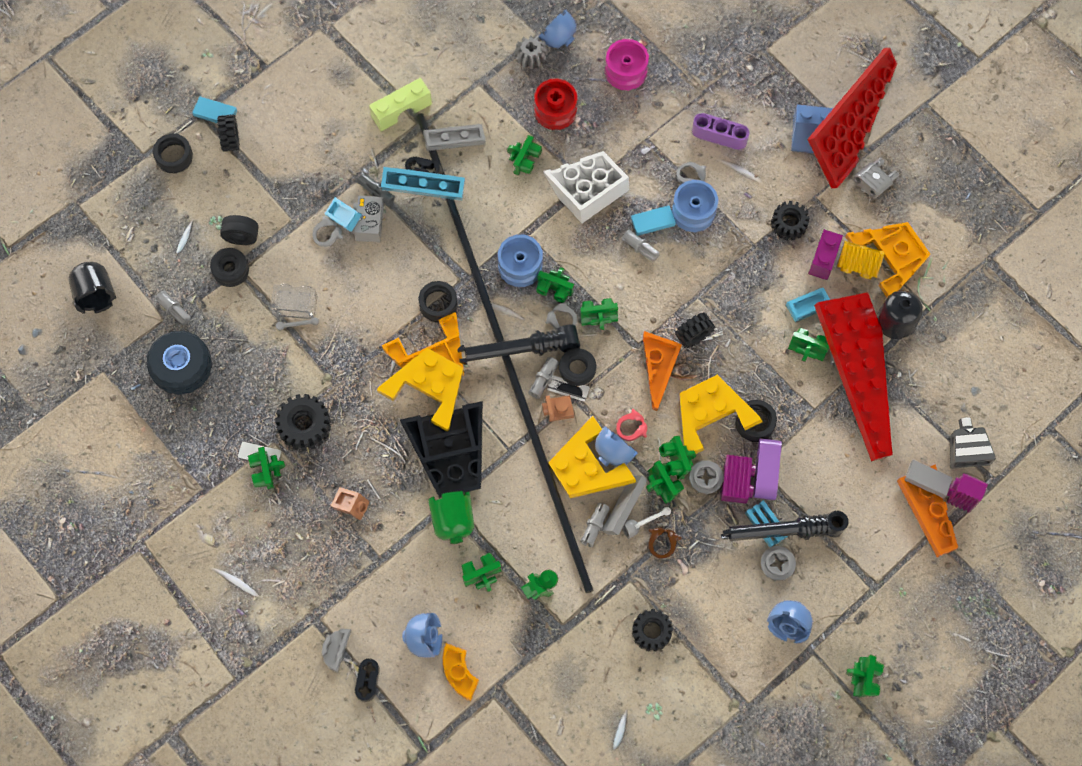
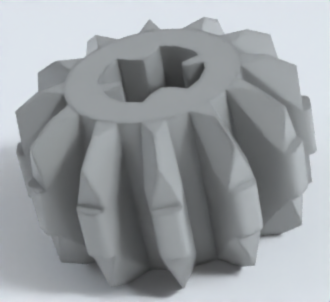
(531, 52)

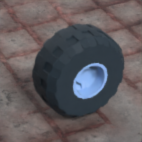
(179, 362)

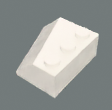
(588, 184)

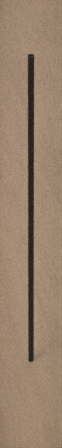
(514, 381)

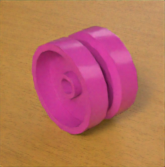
(626, 64)

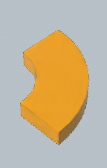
(457, 672)

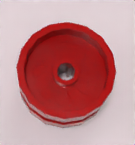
(555, 104)

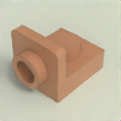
(558, 408)
(350, 503)

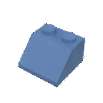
(805, 122)

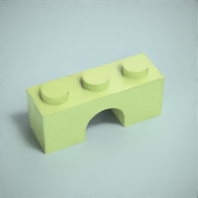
(387, 109)

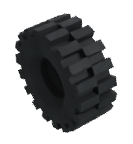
(303, 407)

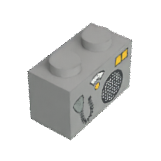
(370, 224)

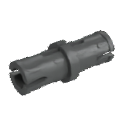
(375, 189)

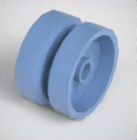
(694, 205)
(520, 260)

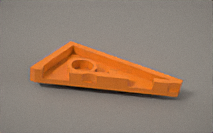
(660, 361)

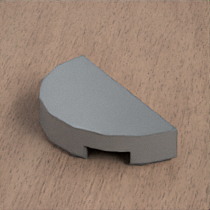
(334, 648)

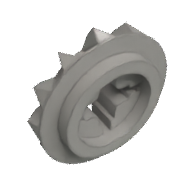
(712, 470)
(782, 554)

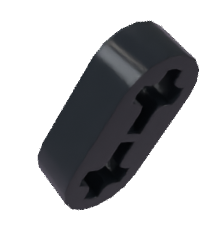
(424, 164)
(372, 680)

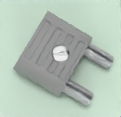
(873, 179)

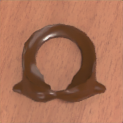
(673, 538)

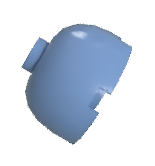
(560, 31)
(613, 449)
(790, 621)
(422, 635)

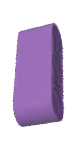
(711, 134)
(767, 469)

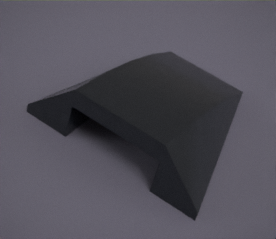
(453, 456)

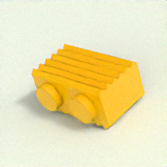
(860, 260)

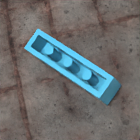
(422, 183)

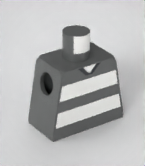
(970, 446)

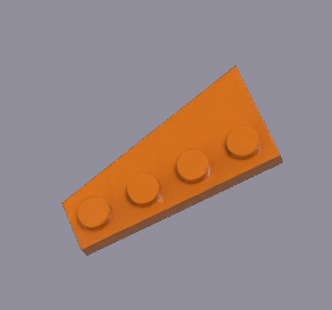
(931, 515)

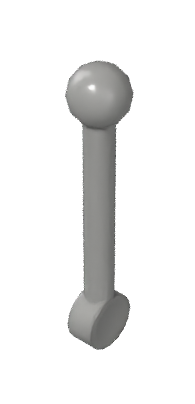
(280, 326)

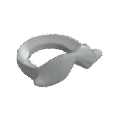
(699, 169)
(334, 236)
(564, 308)

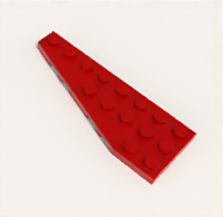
(844, 128)
(859, 356)

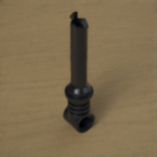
(538, 343)
(803, 526)

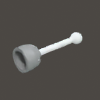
(632, 528)

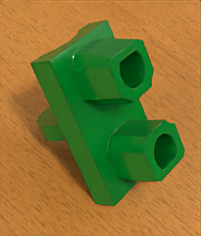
(521, 162)
(556, 281)
(599, 314)
(809, 346)
(680, 457)
(265, 477)
(662, 484)
(489, 568)
(540, 584)
(863, 674)

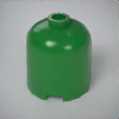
(452, 516)

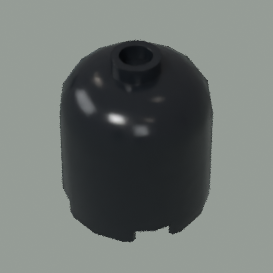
(91, 287)
(900, 314)

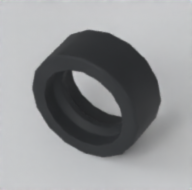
(169, 140)
(437, 286)
(768, 410)

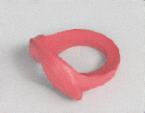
(641, 431)

